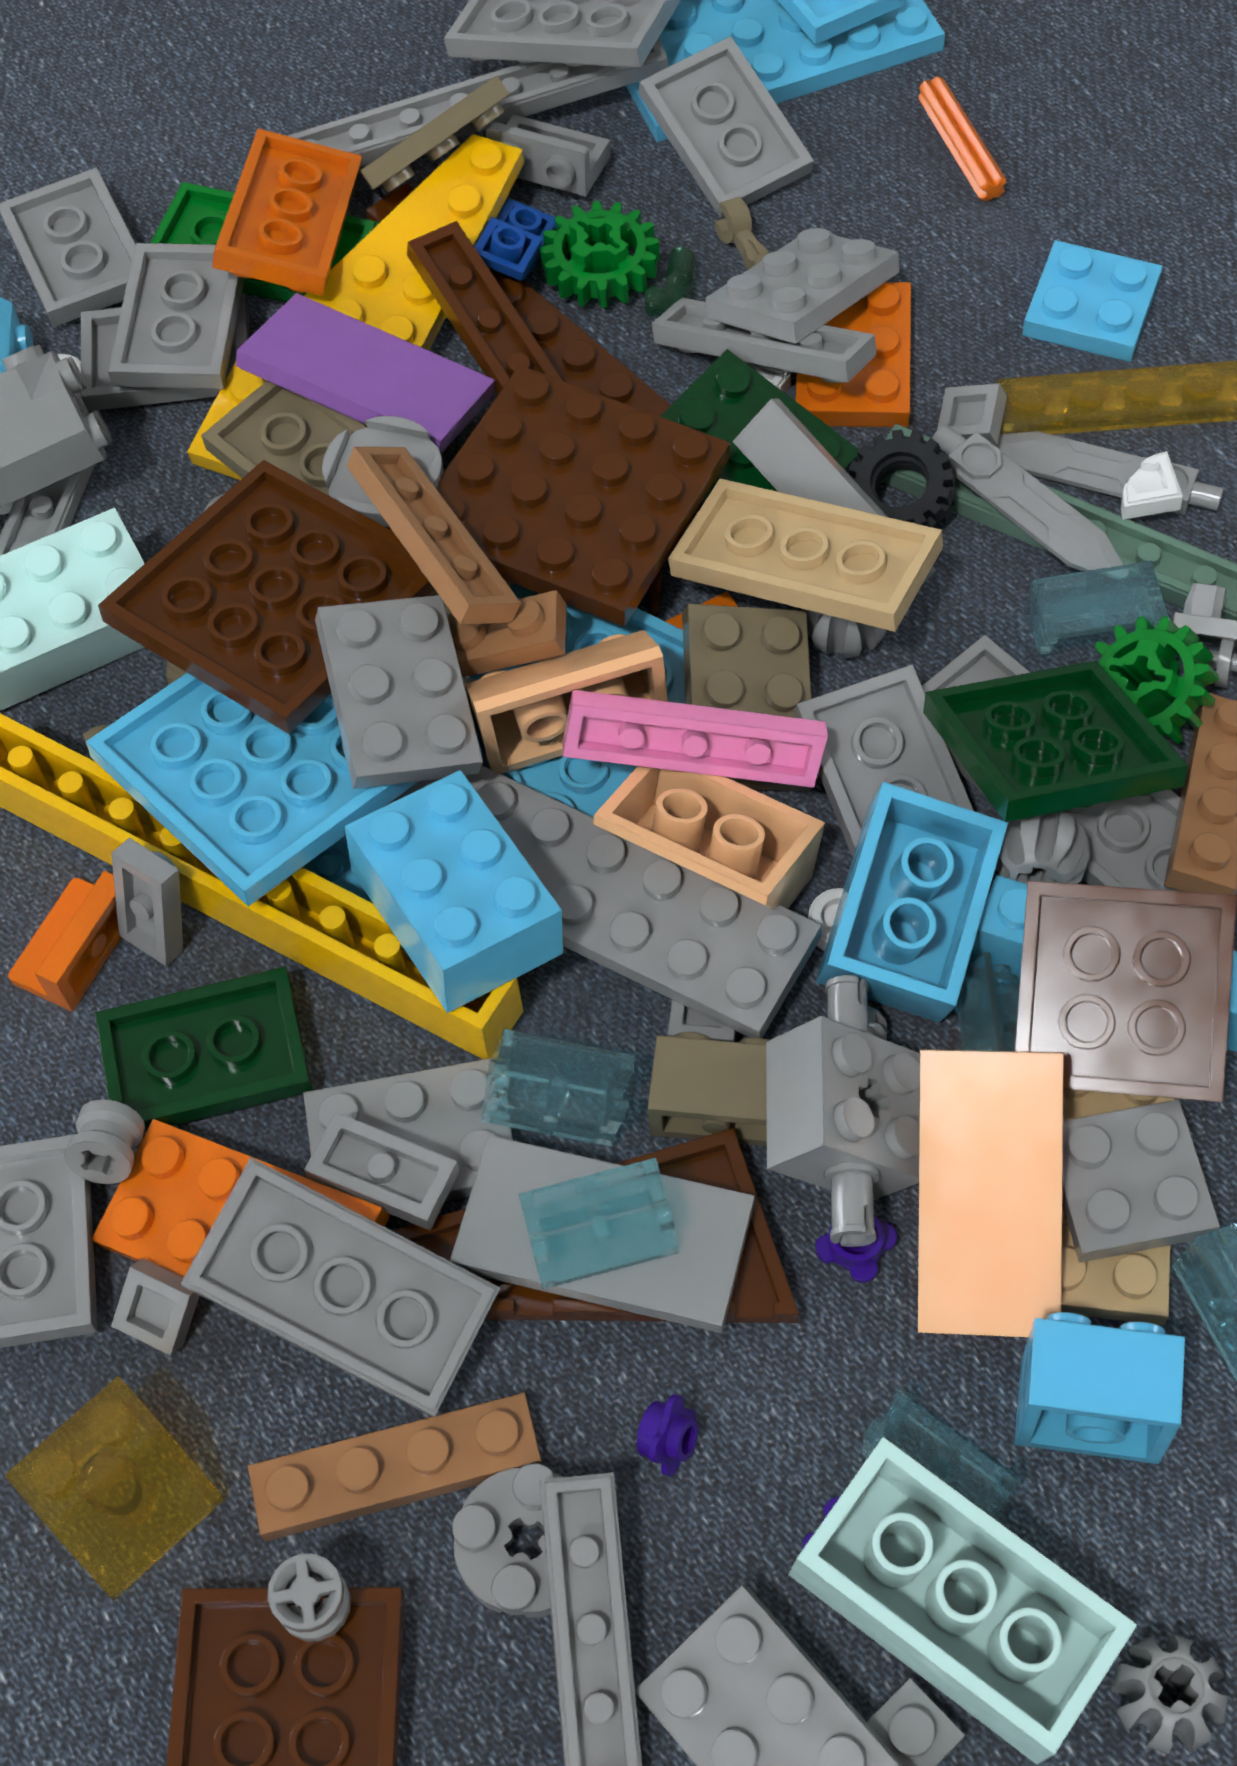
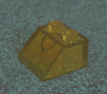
(115, 1487)

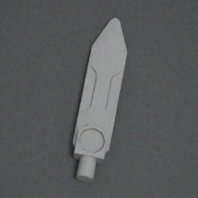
(1096, 467)
(1027, 501)

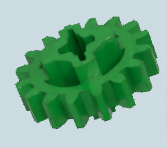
(600, 254)
(1150, 655)

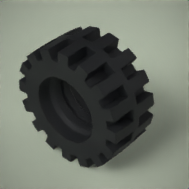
(912, 454)

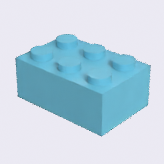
(455, 890)
(913, 901)

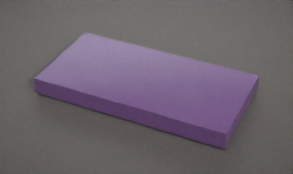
(363, 370)

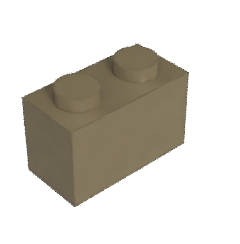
(708, 1088)

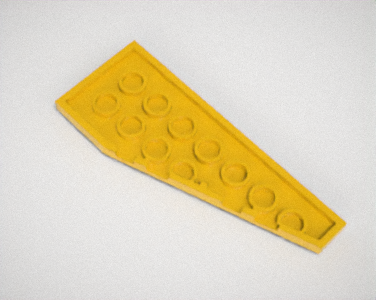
(377, 277)

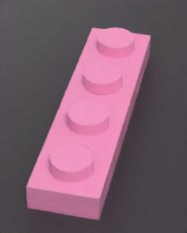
(694, 738)

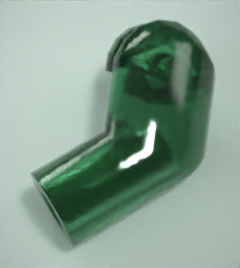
(677, 282)

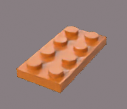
(287, 212)
(178, 1194)

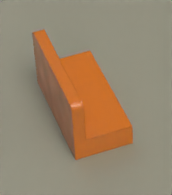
(70, 943)

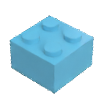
(1100, 1388)

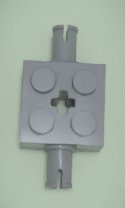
(844, 1110)

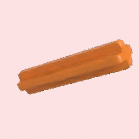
(962, 139)

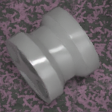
(104, 1141)
(303, 1582)

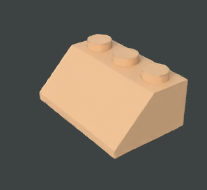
(526, 709)
(717, 831)

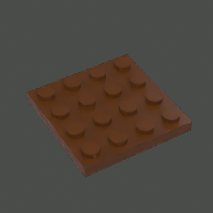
(579, 491)
(244, 590)

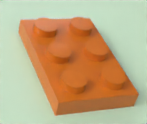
(882, 388)

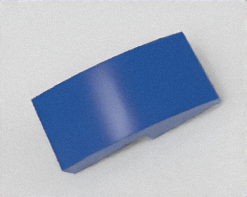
(514, 239)

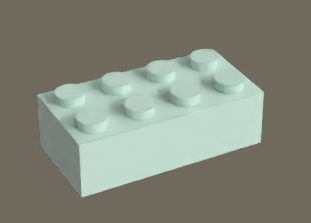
(52, 610)
(963, 1601)

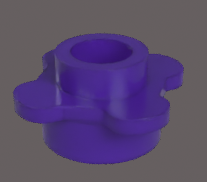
(858, 1261)
(667, 1433)

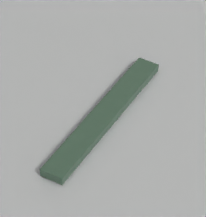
(1174, 561)

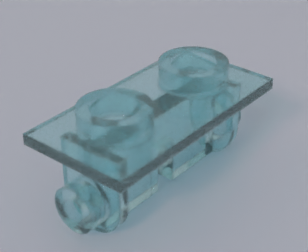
(987, 1005)

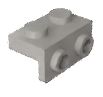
(554, 153)

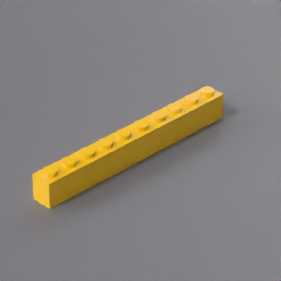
(298, 918)

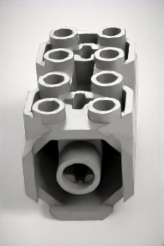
(44, 423)

